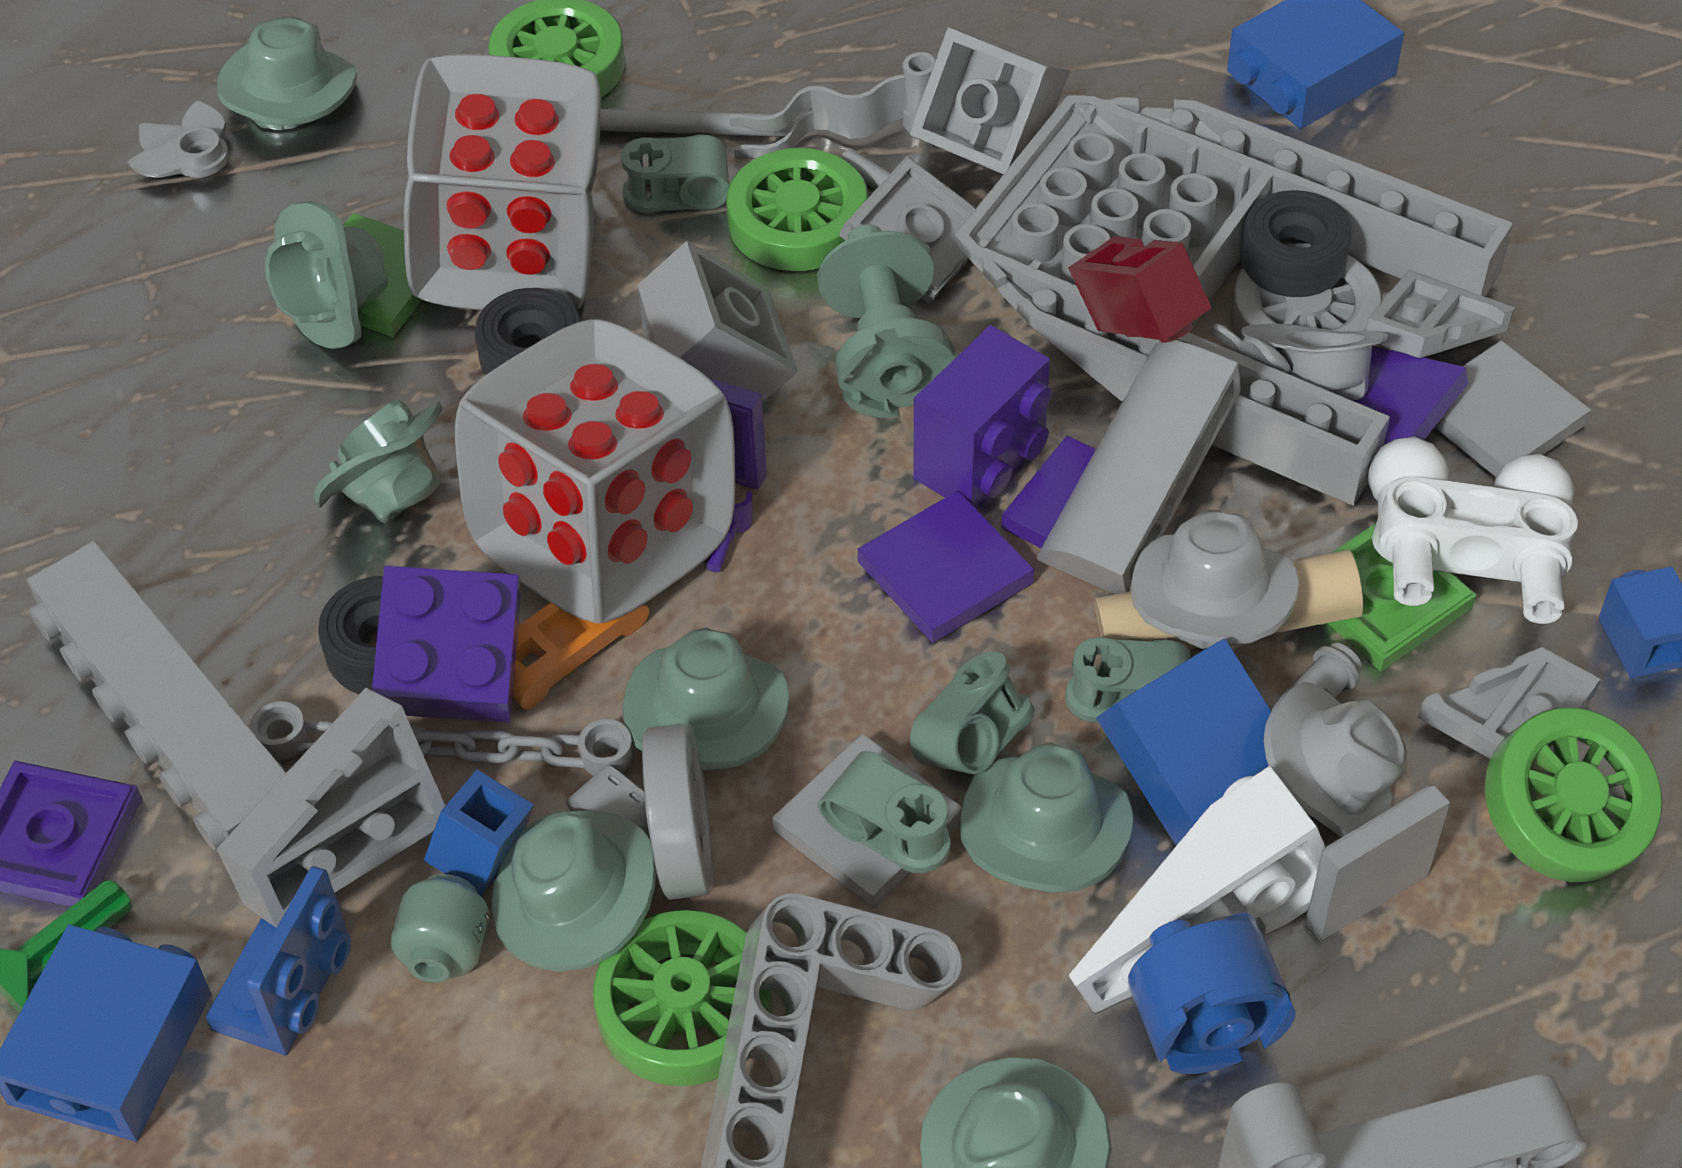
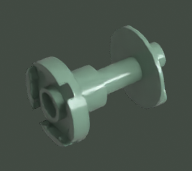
(893, 352)

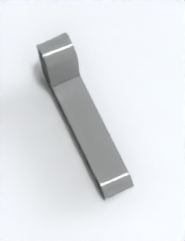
(794, 977)
(1494, 1127)

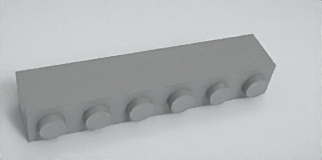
(155, 688)

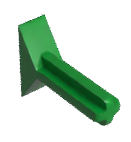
(24, 965)

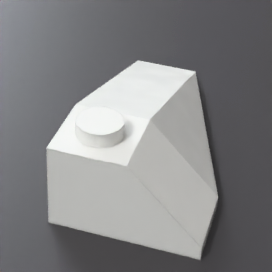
(1243, 855)

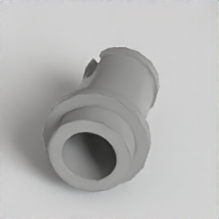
(1333, 669)

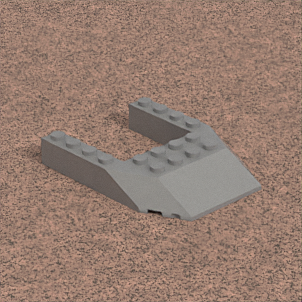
(1193, 180)

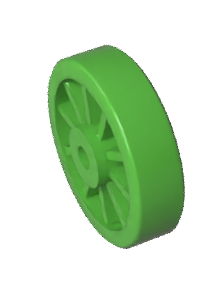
(565, 33)
(792, 207)
(1572, 795)
(677, 995)

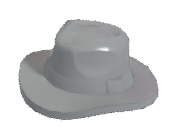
(1214, 582)
(1334, 755)

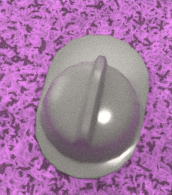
(1323, 356)

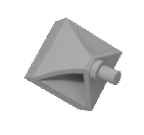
(986, 99)
(716, 321)

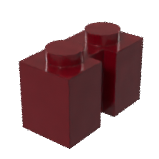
(1141, 288)

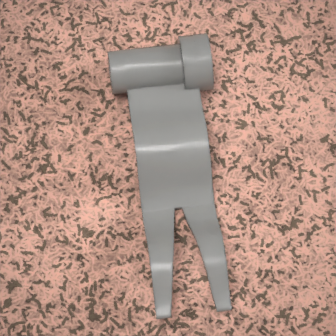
(843, 114)

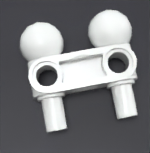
(1498, 532)

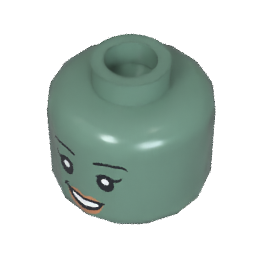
(440, 926)

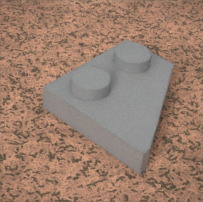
(1435, 316)
(1507, 698)

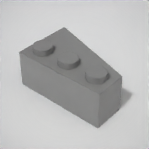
(339, 808)

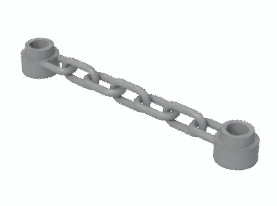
(596, 738)

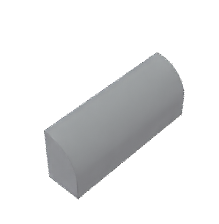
(1143, 464)

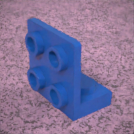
(283, 970)

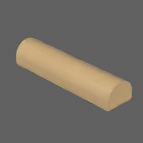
(1326, 594)

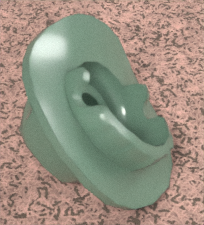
(285, 76)
(323, 273)
(385, 462)
(717, 689)
(1045, 821)
(573, 889)
(1015, 1118)

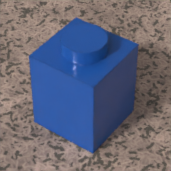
(1645, 620)
(478, 830)

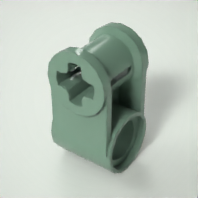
(681, 173)
(1122, 671)
(971, 720)
(889, 813)

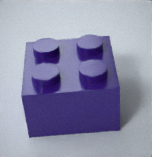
(981, 417)
(448, 642)

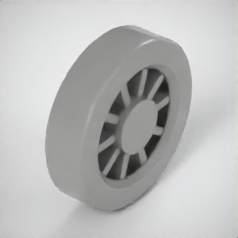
(1335, 309)
(677, 811)

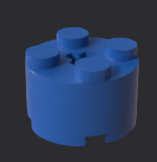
(1209, 993)

